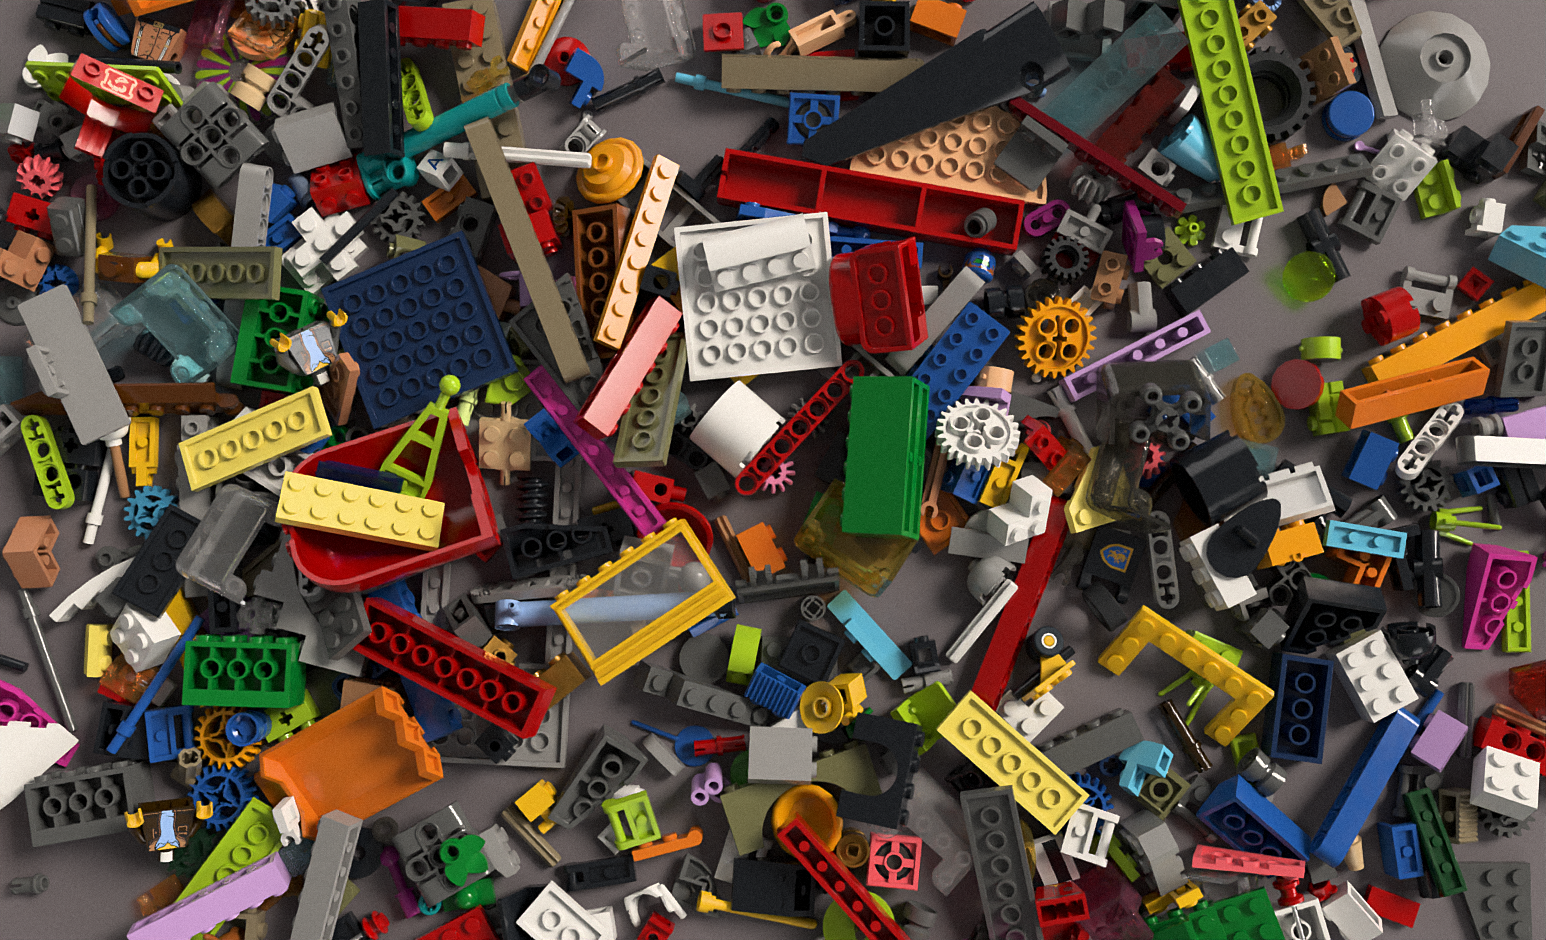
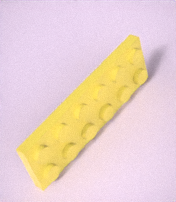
(255, 439)
(360, 512)
(1012, 761)

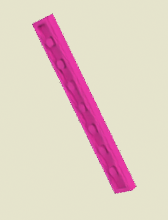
(596, 454)

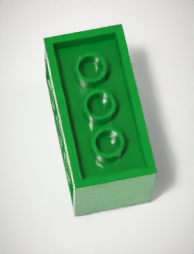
(262, 321)
(243, 671)

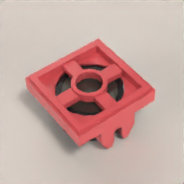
(894, 860)

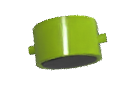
(1321, 349)

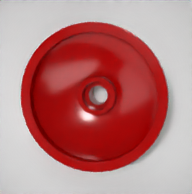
(694, 518)

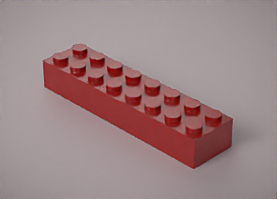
(455, 668)

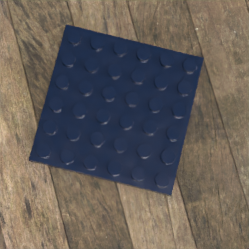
(417, 324)

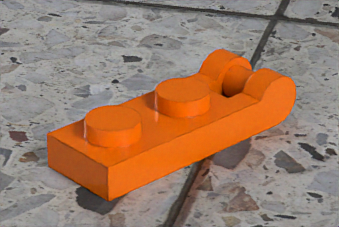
(669, 843)

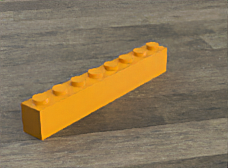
(1461, 335)

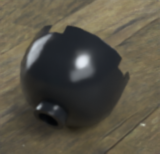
(1410, 641)

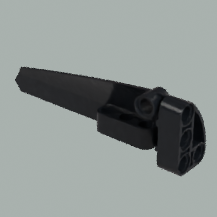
(965, 79)

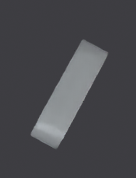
(663, 754)

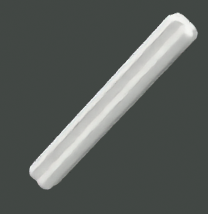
(981, 620)

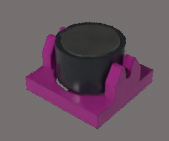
(1141, 235)

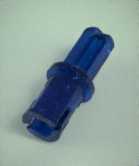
(1491, 405)

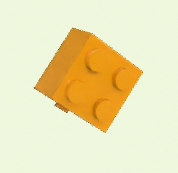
(1292, 544)

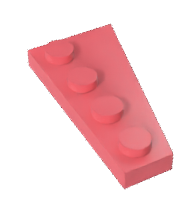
(1241, 861)

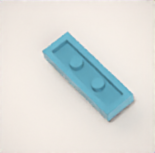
(1364, 539)

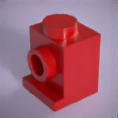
(656, 925)

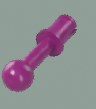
(406, 898)

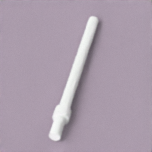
(94, 517)

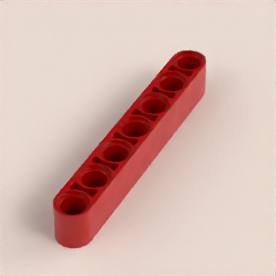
(804, 415)

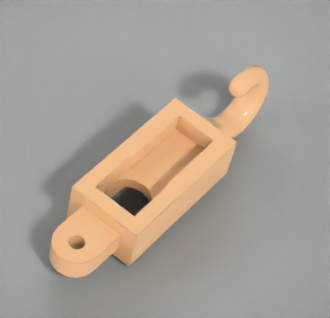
(816, 33)

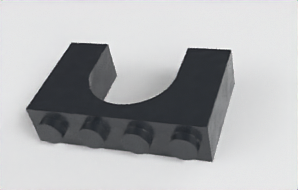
(890, 807)

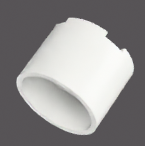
(737, 428)

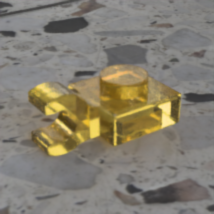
(484, 80)

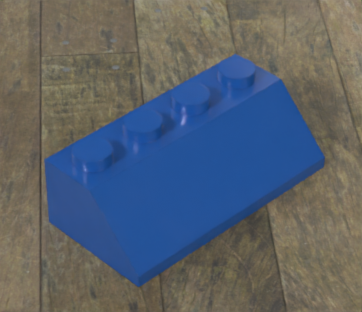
(1252, 822)

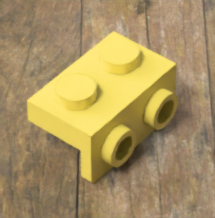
(97, 649)

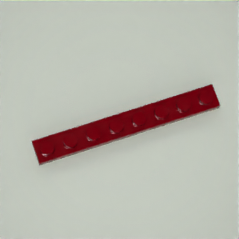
(1103, 162)

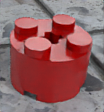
(1390, 315)

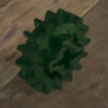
(198, 852)

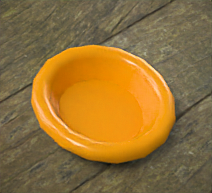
(613, 171)
(815, 807)

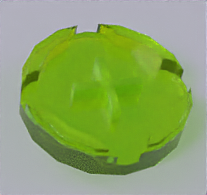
(1308, 276)

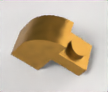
(215, 215)

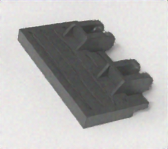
(811, 581)

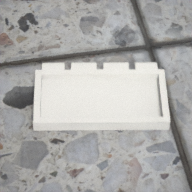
(1299, 493)

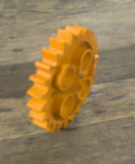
(1077, 336)

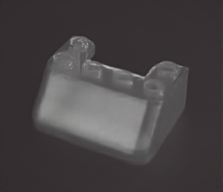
(657, 35)
(941, 824)

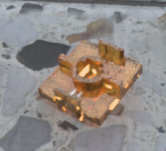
(115, 679)

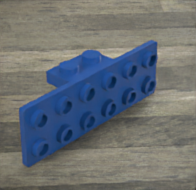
(958, 359)

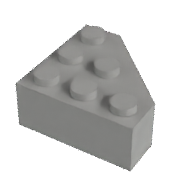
(1154, 851)

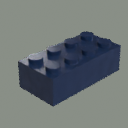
(1299, 710)

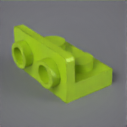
(1437, 192)

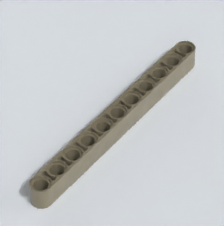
(527, 250)

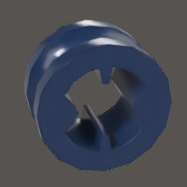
(1113, 770)

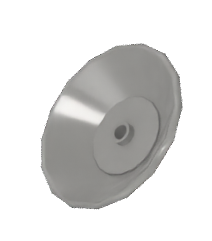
(1414, 68)

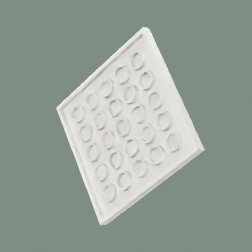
(759, 325)

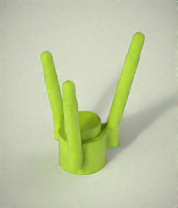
(1445, 522)
(1202, 686)

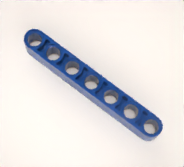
(1363, 787)

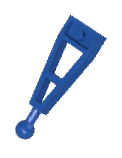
(753, 211)

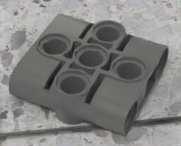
(215, 111)
(415, 838)

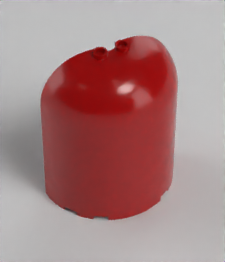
(358, 564)

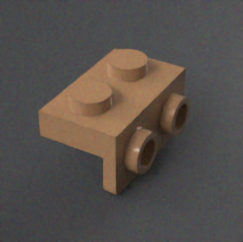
(1108, 279)

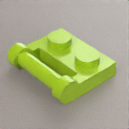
(639, 816)

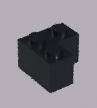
(1475, 156)

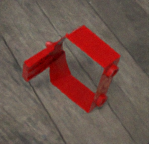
(104, 117)

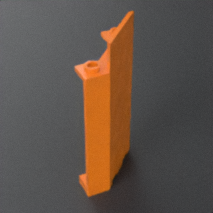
(351, 761)

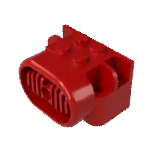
(879, 297)

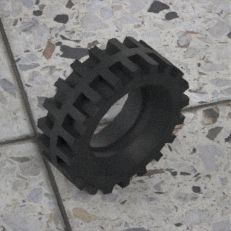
(1293, 87)

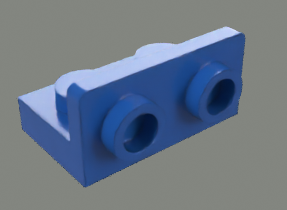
(965, 482)

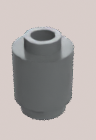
(980, 222)

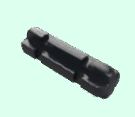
(761, 136)

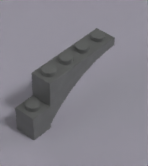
(699, 695)

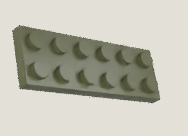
(230, 271)
(649, 422)

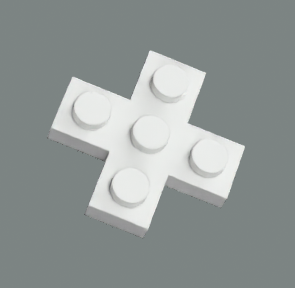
(318, 240)

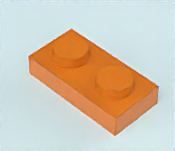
(444, 203)

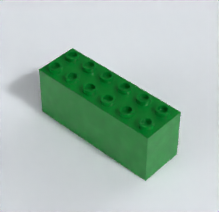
(885, 457)

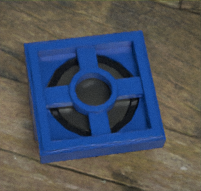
(810, 116)

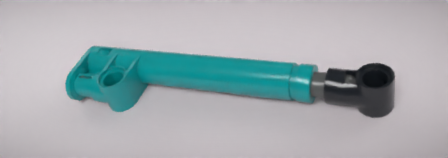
(386, 174)

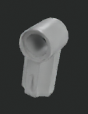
(1141, 315)

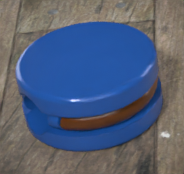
(107, 27)
(1348, 116)

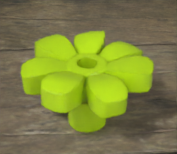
(1190, 230)

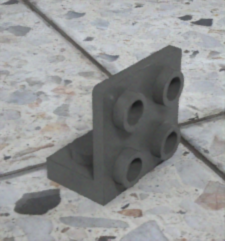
(1030, 154)

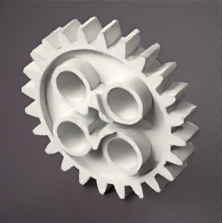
(977, 434)

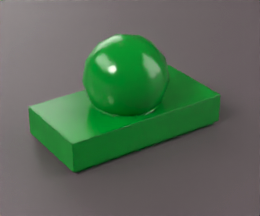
(477, 893)

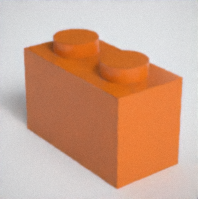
(938, 20)
(760, 548)

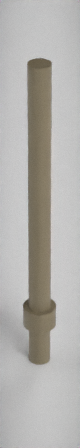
(88, 297)

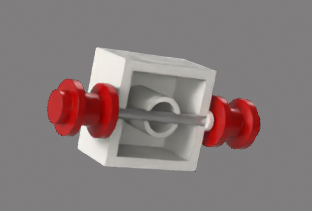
(1298, 913)

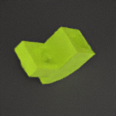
(743, 654)

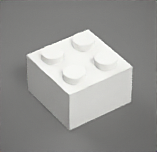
(144, 637)
(1505, 783)

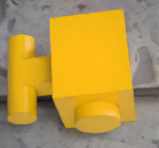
(853, 692)
(538, 802)

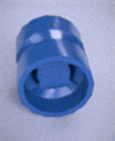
(248, 727)

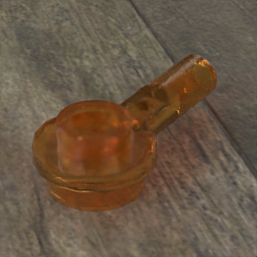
(294, 888)

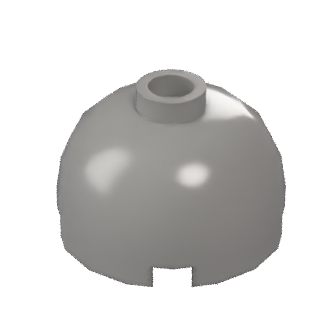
(987, 576)

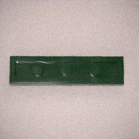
(1435, 842)

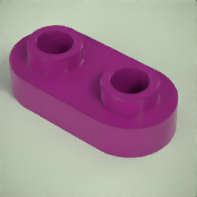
(1044, 218)

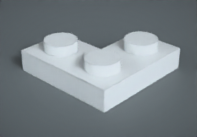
(1028, 719)

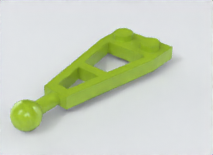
(414, 484)

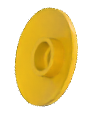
(813, 707)

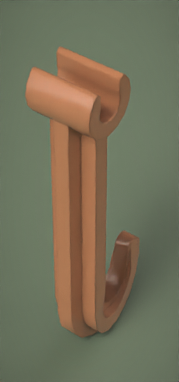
(933, 482)

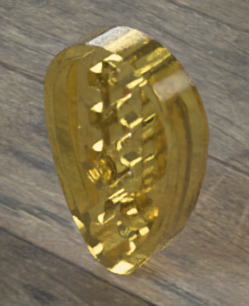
(1269, 405)

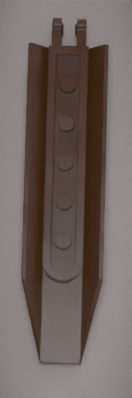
(148, 399)

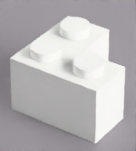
(1023, 515)

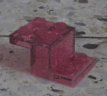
(1112, 905)

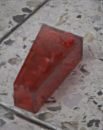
(1141, 115)

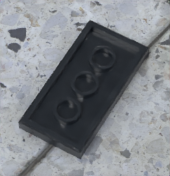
(152, 575)

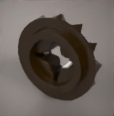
(562, 216)

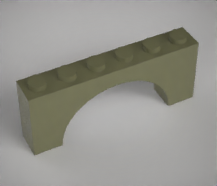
(749, 802)

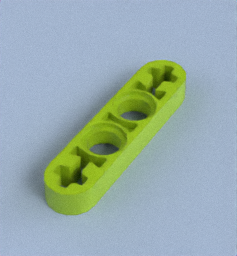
(415, 92)
(42, 465)

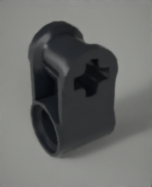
(966, 777)

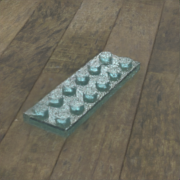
(1118, 73)

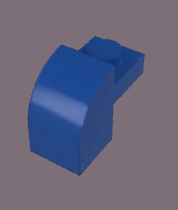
(588, 72)
(551, 438)

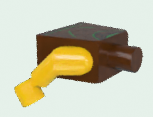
(125, 266)

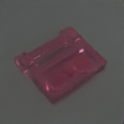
(209, 23)

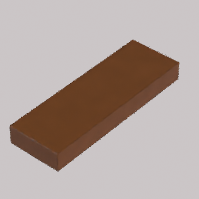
(1521, 134)

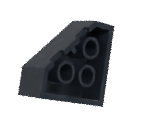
(1330, 613)

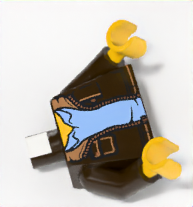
(167, 824)

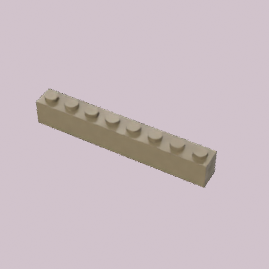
(813, 73)

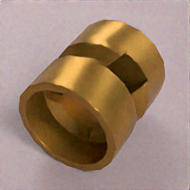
(853, 847)

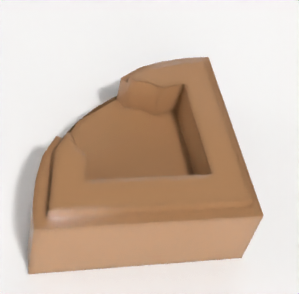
(1331, 200)

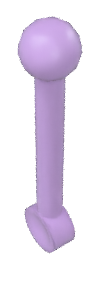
(1359, 145)

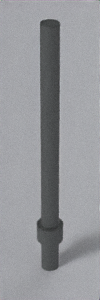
(31, 614)

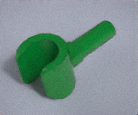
(849, 729)

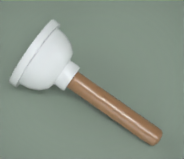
(114, 441)

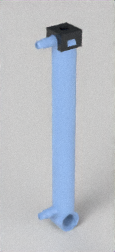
(514, 614)

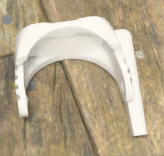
(655, 890)

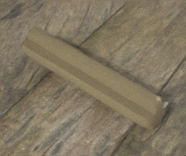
(531, 836)

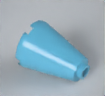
(1191, 148)

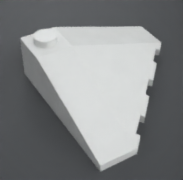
(28, 754)

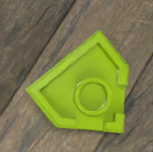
(509, 388)

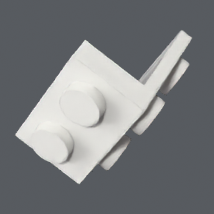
(1401, 164)

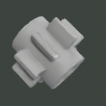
(691, 425)

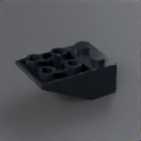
(136, 745)
(772, 886)

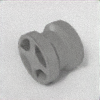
(1488, 426)

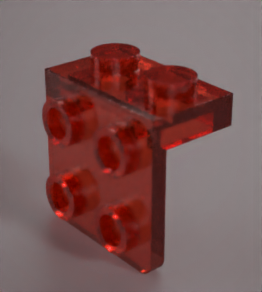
(1528, 687)

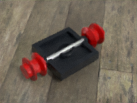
(350, 928)

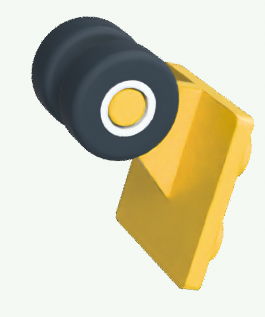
(1045, 648)

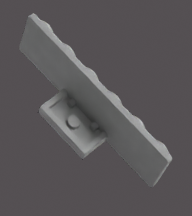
(71, 365)

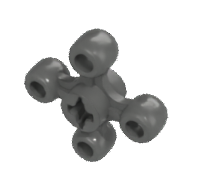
(1173, 413)

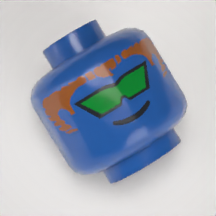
(981, 263)

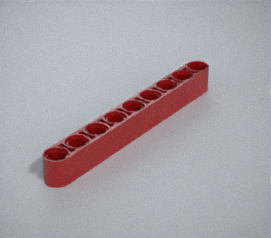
(1021, 607)

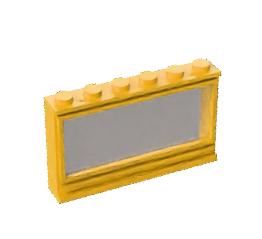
(642, 600)

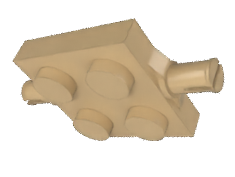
(504, 443)

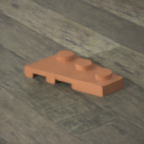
(341, 388)

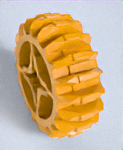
(208, 739)

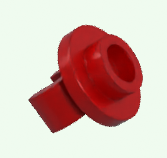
(19, 152)

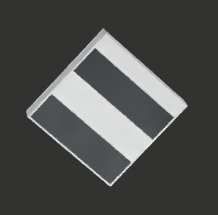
(1051, 864)

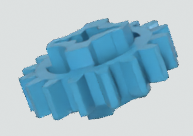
(142, 508)

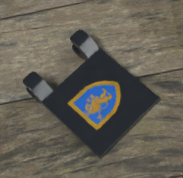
(1114, 558)

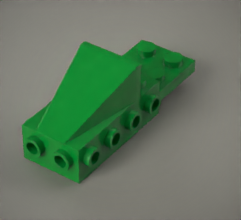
(1231, 918)

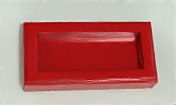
(1392, 905)

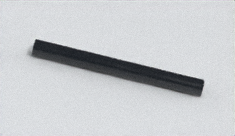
(167, 67)

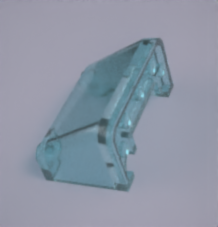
(181, 321)

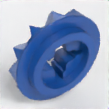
(63, 274)

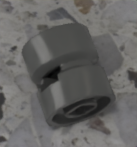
(1265, 775)
(918, 920)

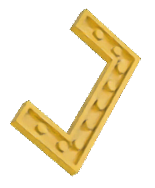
(1247, 693)

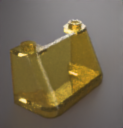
(861, 561)

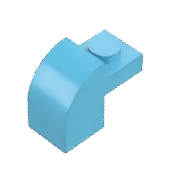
(1143, 759)

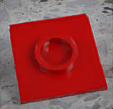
(723, 32)

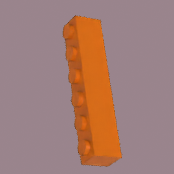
(1412, 392)

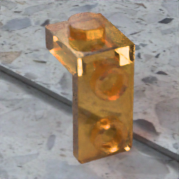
(1068, 467)

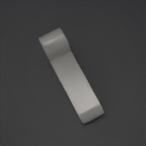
(302, 70)

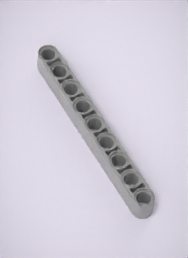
(248, 231)

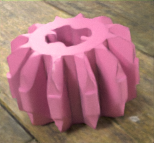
(771, 480)

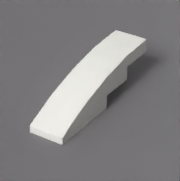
(85, 596)

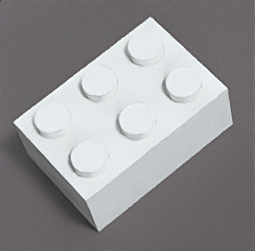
(1220, 590)
(1372, 676)

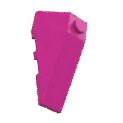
(1492, 586)
(20, 707)

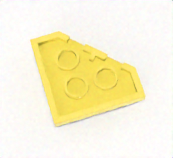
(1077, 512)

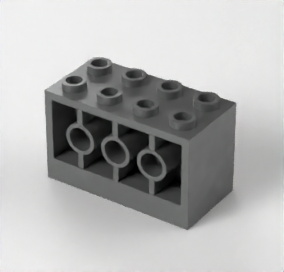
(86, 800)

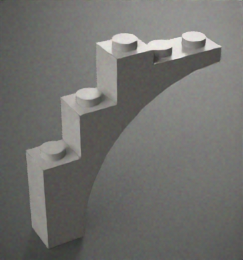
(296, 615)

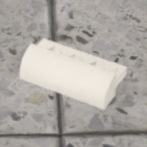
(758, 252)

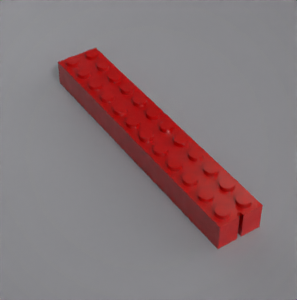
(868, 200)

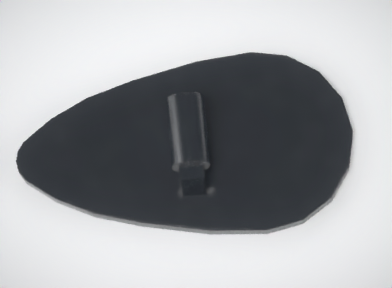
(1244, 539)

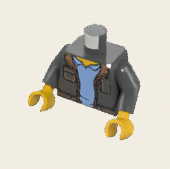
(310, 347)

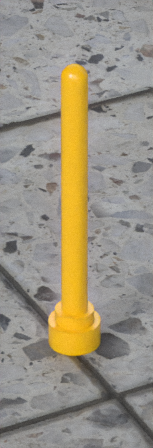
(708, 902)

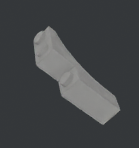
(496, 847)

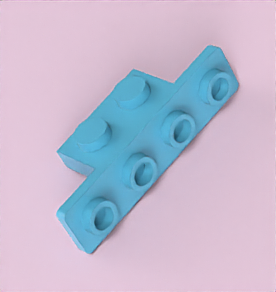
(866, 631)

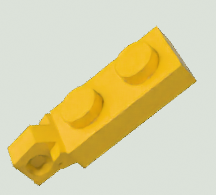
(144, 449)

